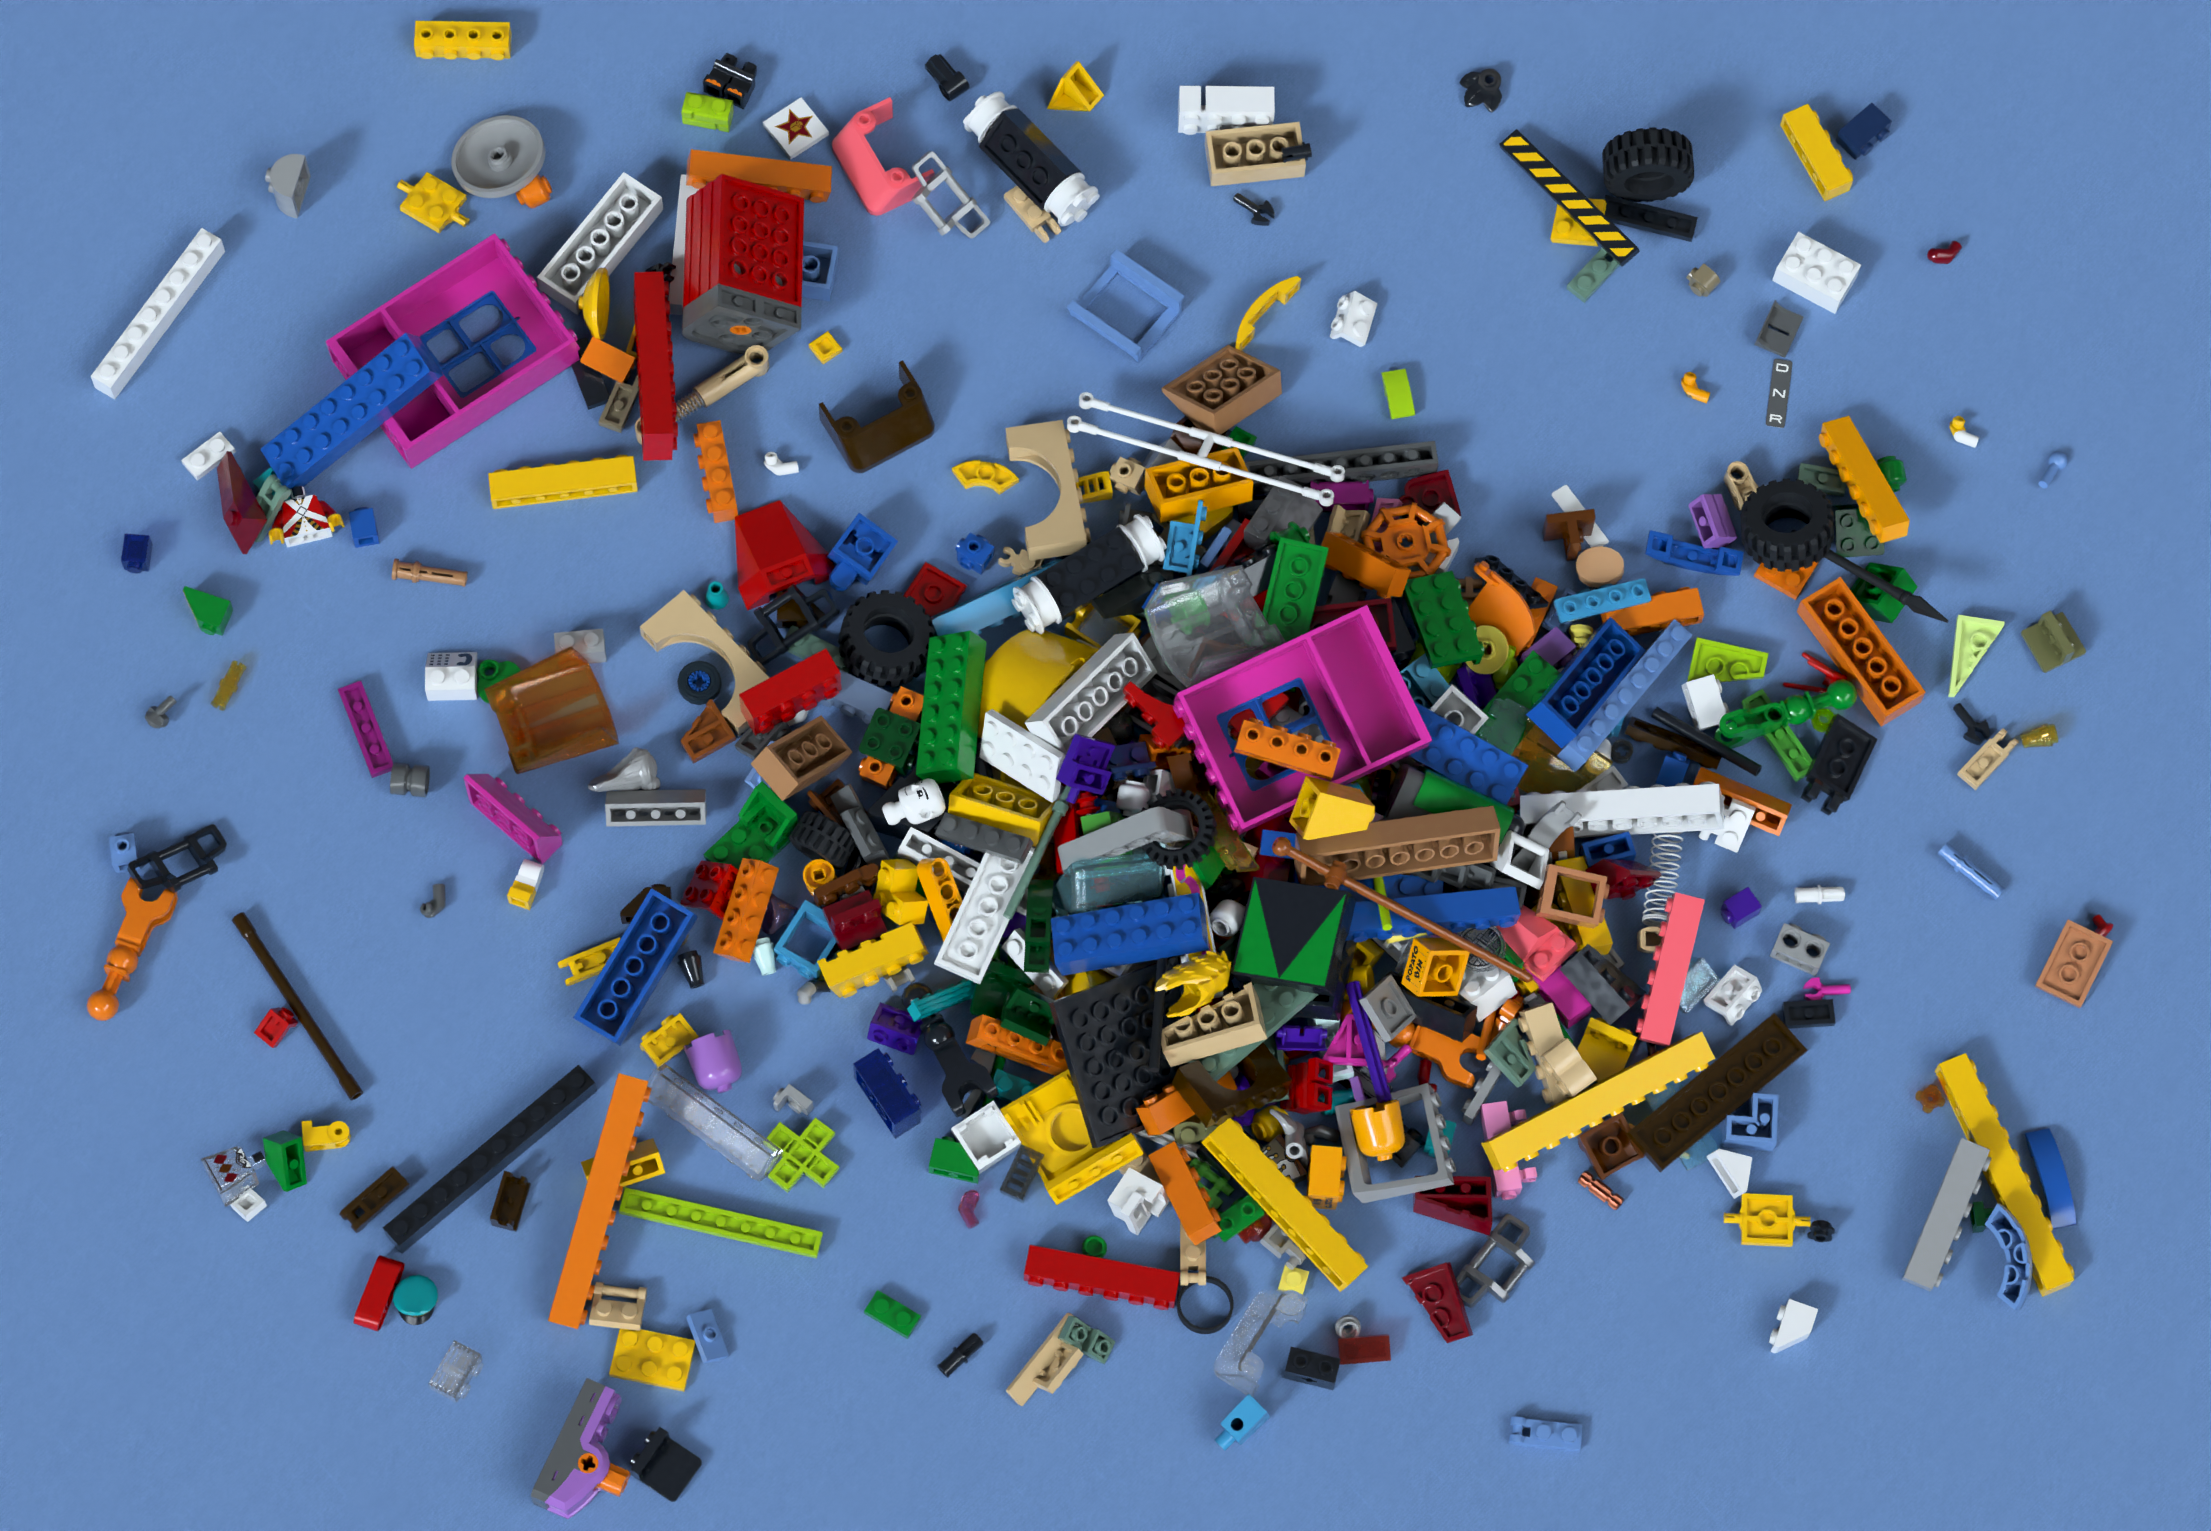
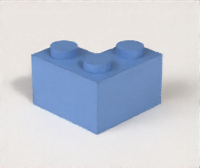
(1755, 1131)

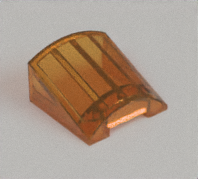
(552, 712)

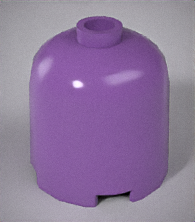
(714, 1061)

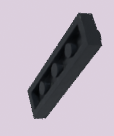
(1650, 218)

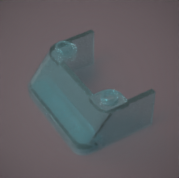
(1108, 883)

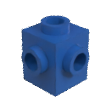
(974, 553)

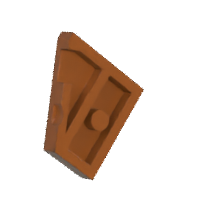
(707, 734)

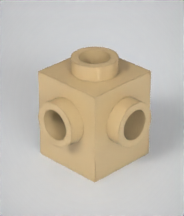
(1128, 475)

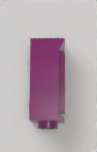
(1347, 494)

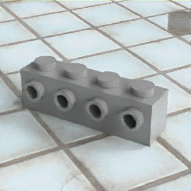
(656, 807)

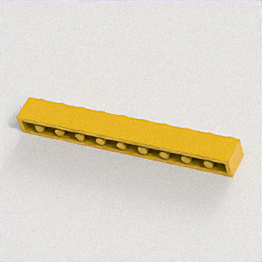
(1598, 1101)
(2004, 1173)

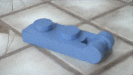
(1546, 1434)

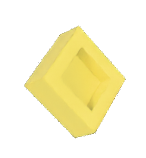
(1293, 1279)

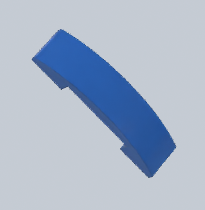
(1692, 556)
(2053, 1178)

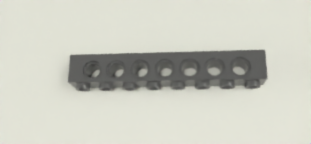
(1359, 465)

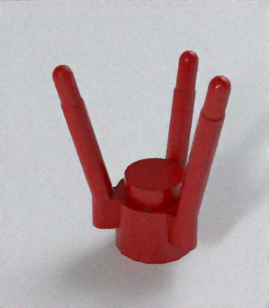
(1829, 678)

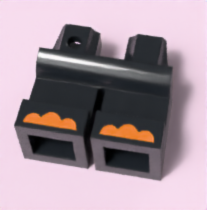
(731, 82)

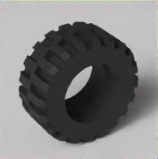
(1648, 164)
(1790, 549)
(891, 611)

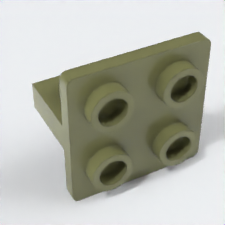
(2053, 641)

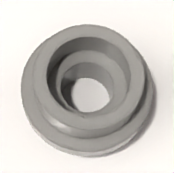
(1353, 1331)

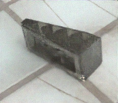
(1020, 1196)

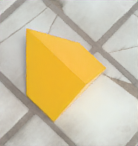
(1076, 91)

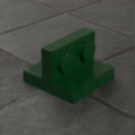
(1027, 1014)

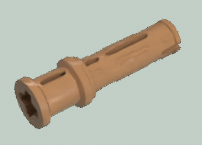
(417, 572)

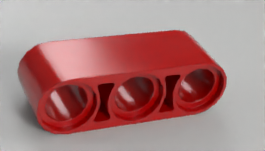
(378, 1293)

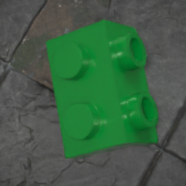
(1238, 1217)

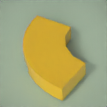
(985, 474)

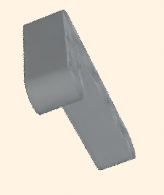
(1128, 834)

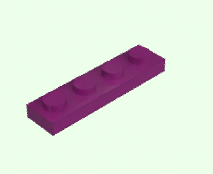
(366, 729)

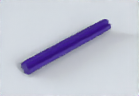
(1368, 1043)

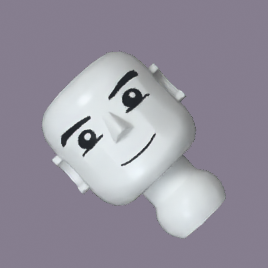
(916, 803)

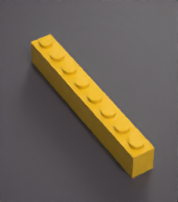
(1285, 1204)

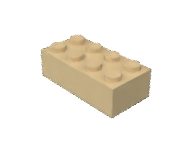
(1252, 154)

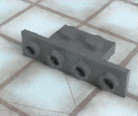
(859, 826)

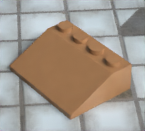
(1224, 389)

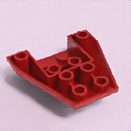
(775, 553)

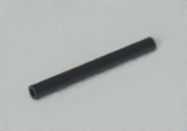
(1706, 741)

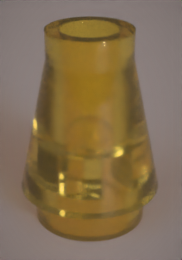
(2040, 737)

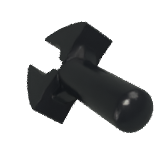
(1256, 209)
(1972, 726)

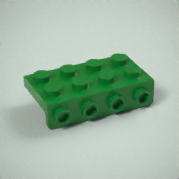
(1443, 620)

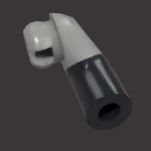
(810, 988)

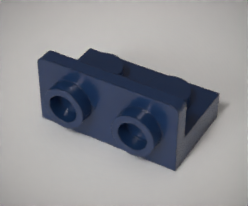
(1130, 760)

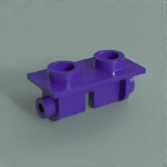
(1289, 1038)

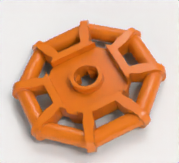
(1415, 533)

